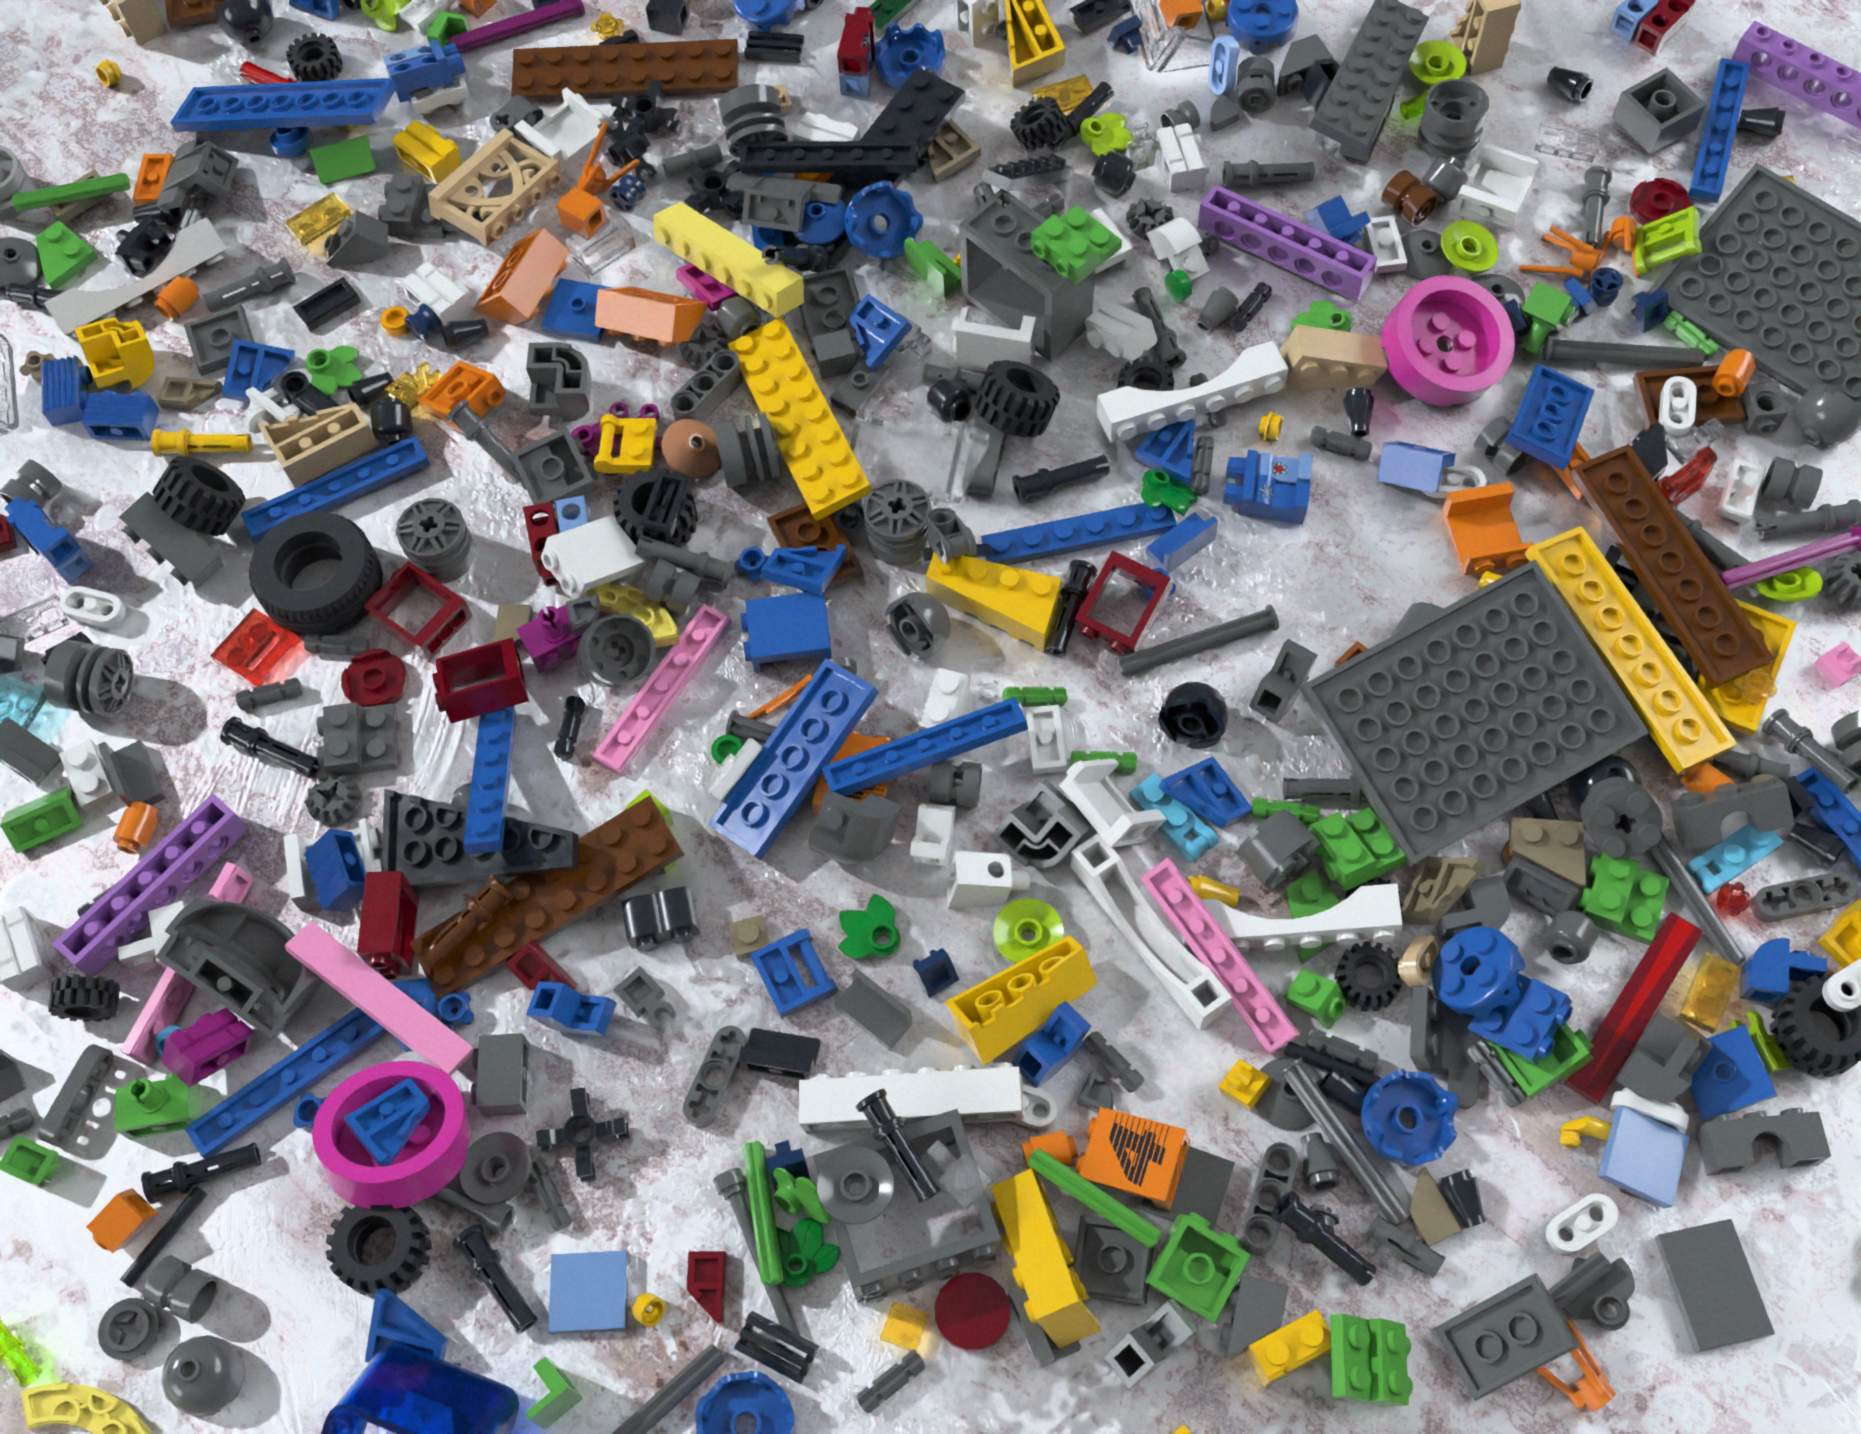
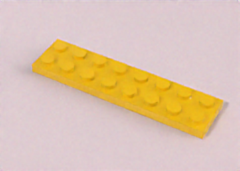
(801, 419)
(1633, 651)

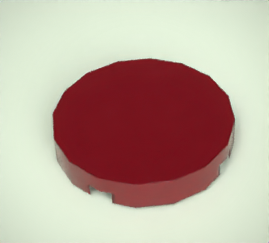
(1657, 200)
(375, 679)
(972, 1312)

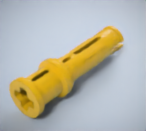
(187, 443)

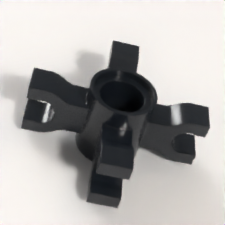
(646, 112)
(627, 148)
(713, 190)
(565, 1137)

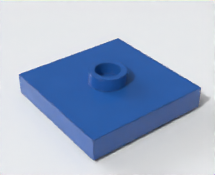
(573, 311)
(1731, 1075)

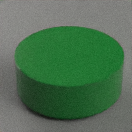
(1178, 285)
(724, 746)

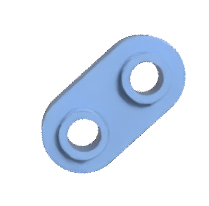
(1223, 64)

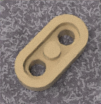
(1418, 961)

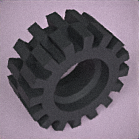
(312, 48)
(1038, 123)
(1148, 372)
(1383, 962)
(84, 998)

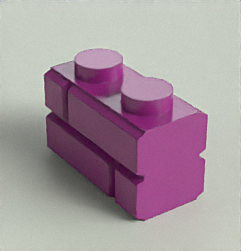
(206, 1046)

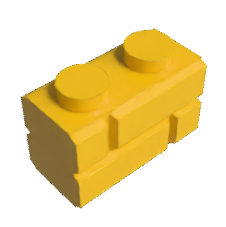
(427, 151)
(1290, 1348)

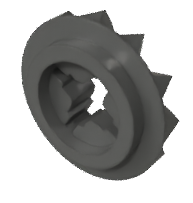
(1139, 223)
(693, 352)
(335, 811)
(126, 1311)

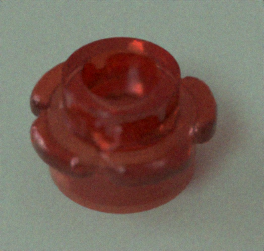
(1733, 898)

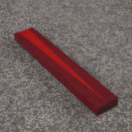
(1635, 1006)

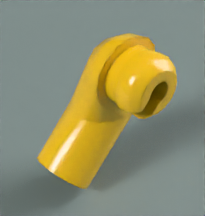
(1584, 1126)

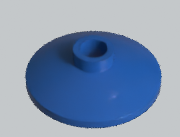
(824, 227)

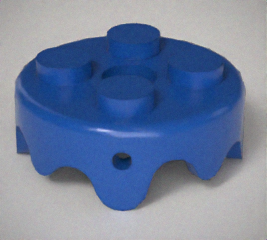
(765, 13)
(1261, 29)
(901, 45)
(897, 210)
(1492, 981)
(1432, 1114)
(744, 1394)

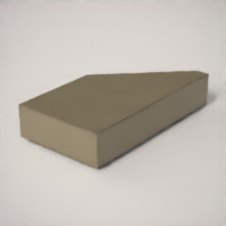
(187, 393)
(508, 619)
(1430, 1212)

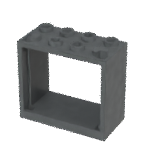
(1030, 286)
(940, 1262)

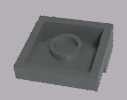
(409, 209)
(554, 468)
(358, 738)

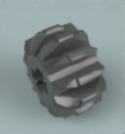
(1845, 578)

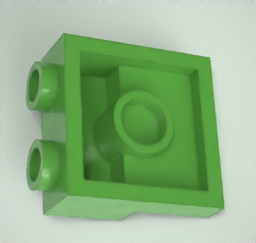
(1074, 243)
(1355, 848)
(1623, 897)
(1565, 1059)
(1198, 1266)
(1370, 1361)

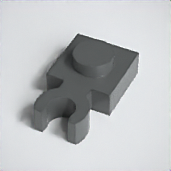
(642, 995)

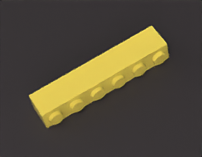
(728, 259)

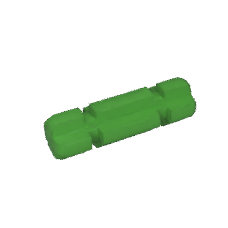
(1690, 334)
(1036, 696)
(1126, 761)
(1262, 808)

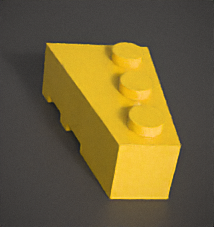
(1031, 40)

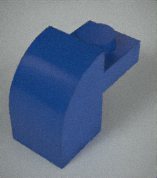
(1336, 221)
(1770, 968)
(570, 1011)
(1052, 1046)

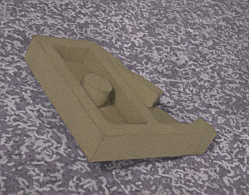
(1550, 845)

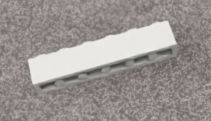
(978, 1094)

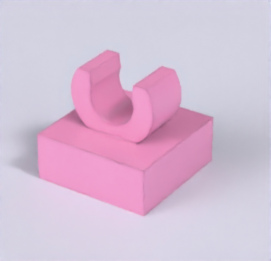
(1840, 664)

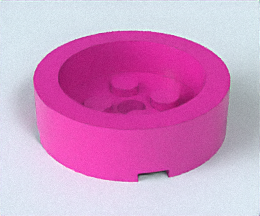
(1474, 330)
(427, 1159)

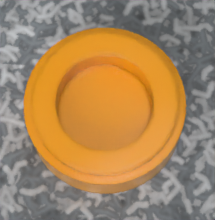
(393, 321)

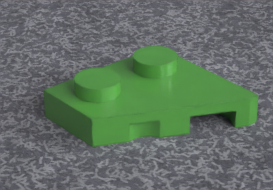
(62, 254)
(1306, 898)

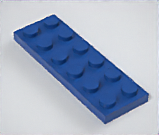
(793, 758)

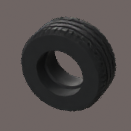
(296, 545)

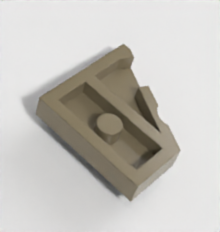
(951, 151)
(1437, 887)

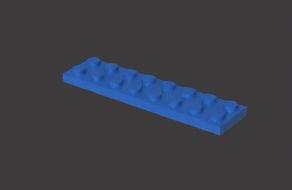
(284, 105)

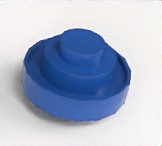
(291, 141)

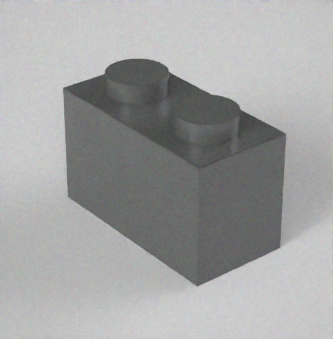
(501, 1075)

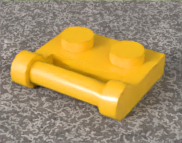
(636, 445)

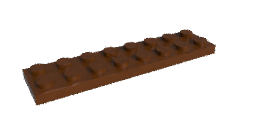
(626, 69)
(1671, 566)
(545, 903)

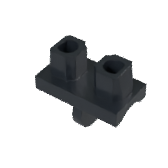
(138, 244)

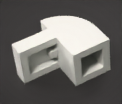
(1179, 243)
(933, 834)
(142, 954)

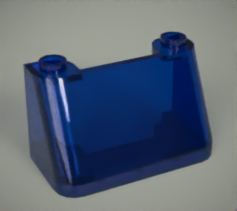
(422, 1395)

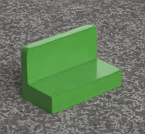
(343, 159)
(933, 266)
(41, 819)
(560, 1399)

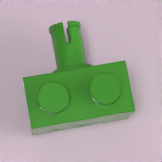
(1548, 311)
(156, 1107)

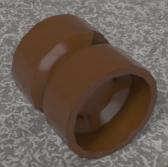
(1409, 198)

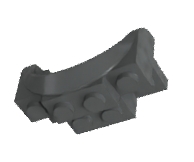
(242, 964)

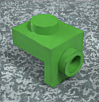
(445, 26)
(1317, 996)
(29, 1161)

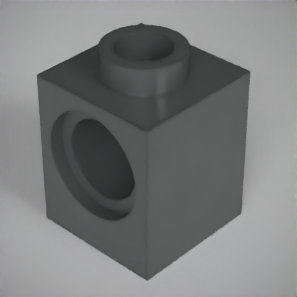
(1763, 407)

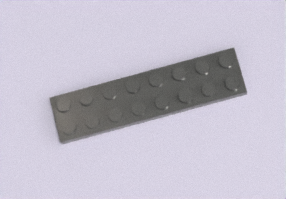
(1369, 74)

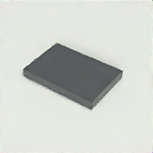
(828, 302)
(1714, 1285)
(1506, 1336)

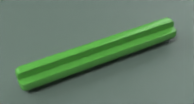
(71, 192)
(1094, 1198)
(763, 1214)

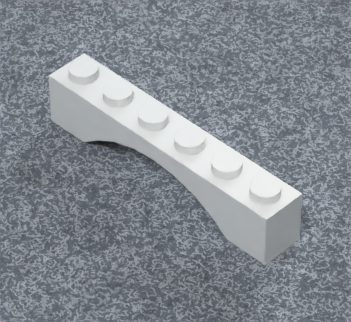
(192, 246)
(1136, 411)
(1366, 914)
(1178, 970)

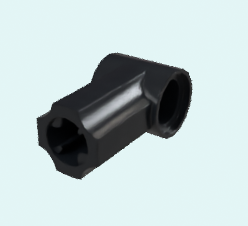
(303, 394)

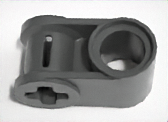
(513, 112)
(949, 535)

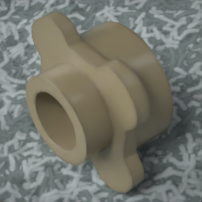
(33, 364)

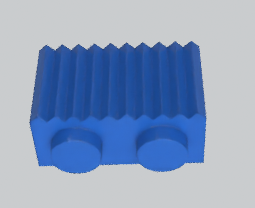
(64, 389)
(120, 415)
(336, 870)

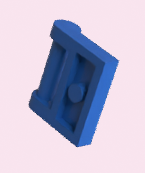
(783, 977)

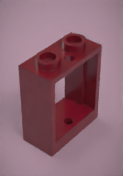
(1138, 573)
(438, 630)
(476, 665)
(388, 923)

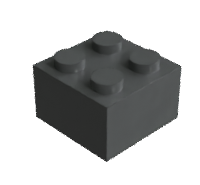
(1659, 110)

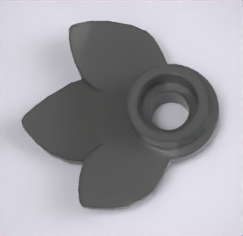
(1611, 1289)

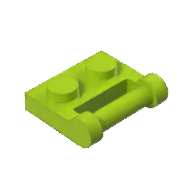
(1665, 233)

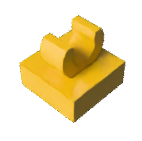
(1244, 1084)

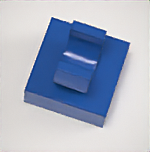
(1581, 297)

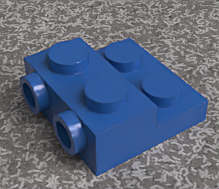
(1529, 1024)

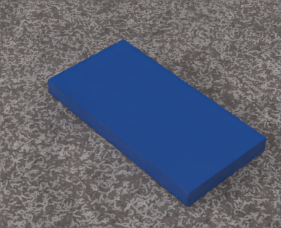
(1550, 416)

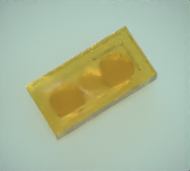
(1067, 93)
(318, 219)
(1709, 992)

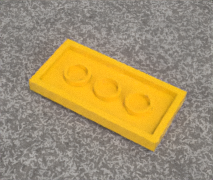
(1731, 703)

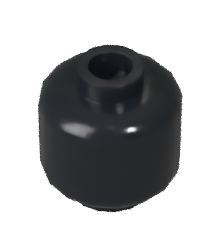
(1113, 172)
(949, 401)
(391, 420)

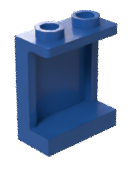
(786, 628)

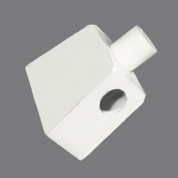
(983, 879)

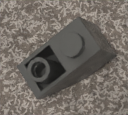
(1299, 62)
(356, 241)
(1256, 1313)

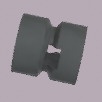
(1255, 85)
(1492, 445)
(31, 473)
(1793, 483)
(681, 592)
(942, 782)
(181, 1289)

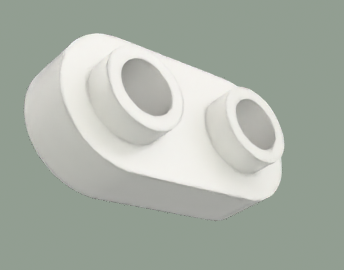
(1677, 409)
(1455, 477)
(95, 607)
(1832, 988)
(1033, 1099)
(1663, 1112)
(1580, 1224)

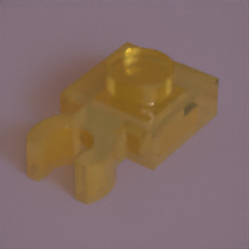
(412, 387)

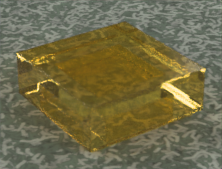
(904, 1327)

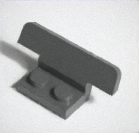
(197, 164)
(779, 200)
(1441, 1045)

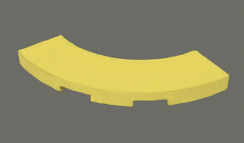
(629, 601)
(80, 1407)

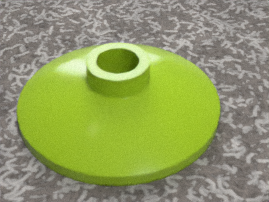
(1437, 62)
(1469, 246)
(1792, 585)
(1026, 916)

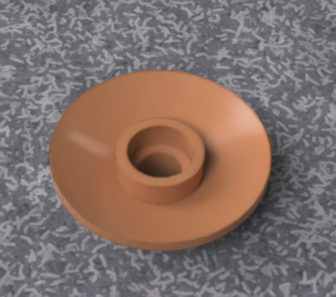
(686, 458)

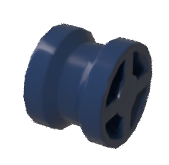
(627, 193)
(1605, 286)
(423, 322)

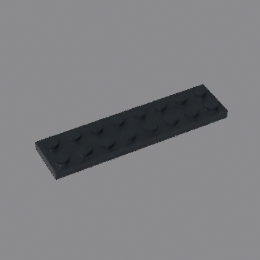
(913, 114)

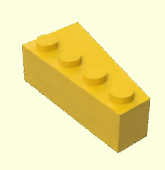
(998, 595)
(1020, 998)
(1042, 1260)

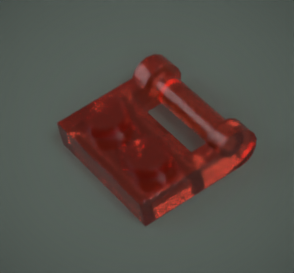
(1689, 477)
(248, 642)

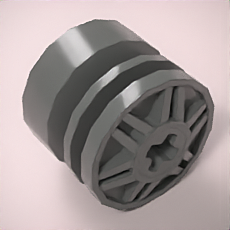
(751, 116)
(1453, 119)
(747, 449)
(897, 521)
(436, 539)
(623, 633)
(88, 678)

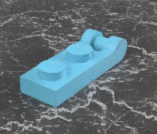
(1179, 819)
(1733, 857)

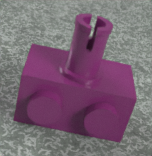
(549, 638)

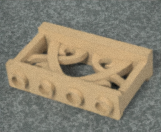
(482, 166)

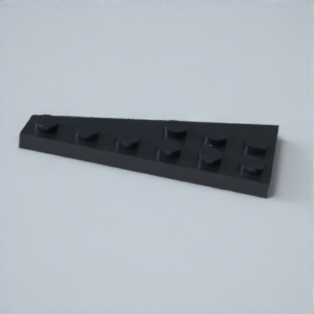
(428, 839)

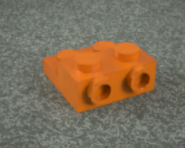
(459, 383)

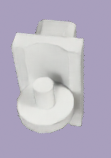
(421, 12)
(267, 408)

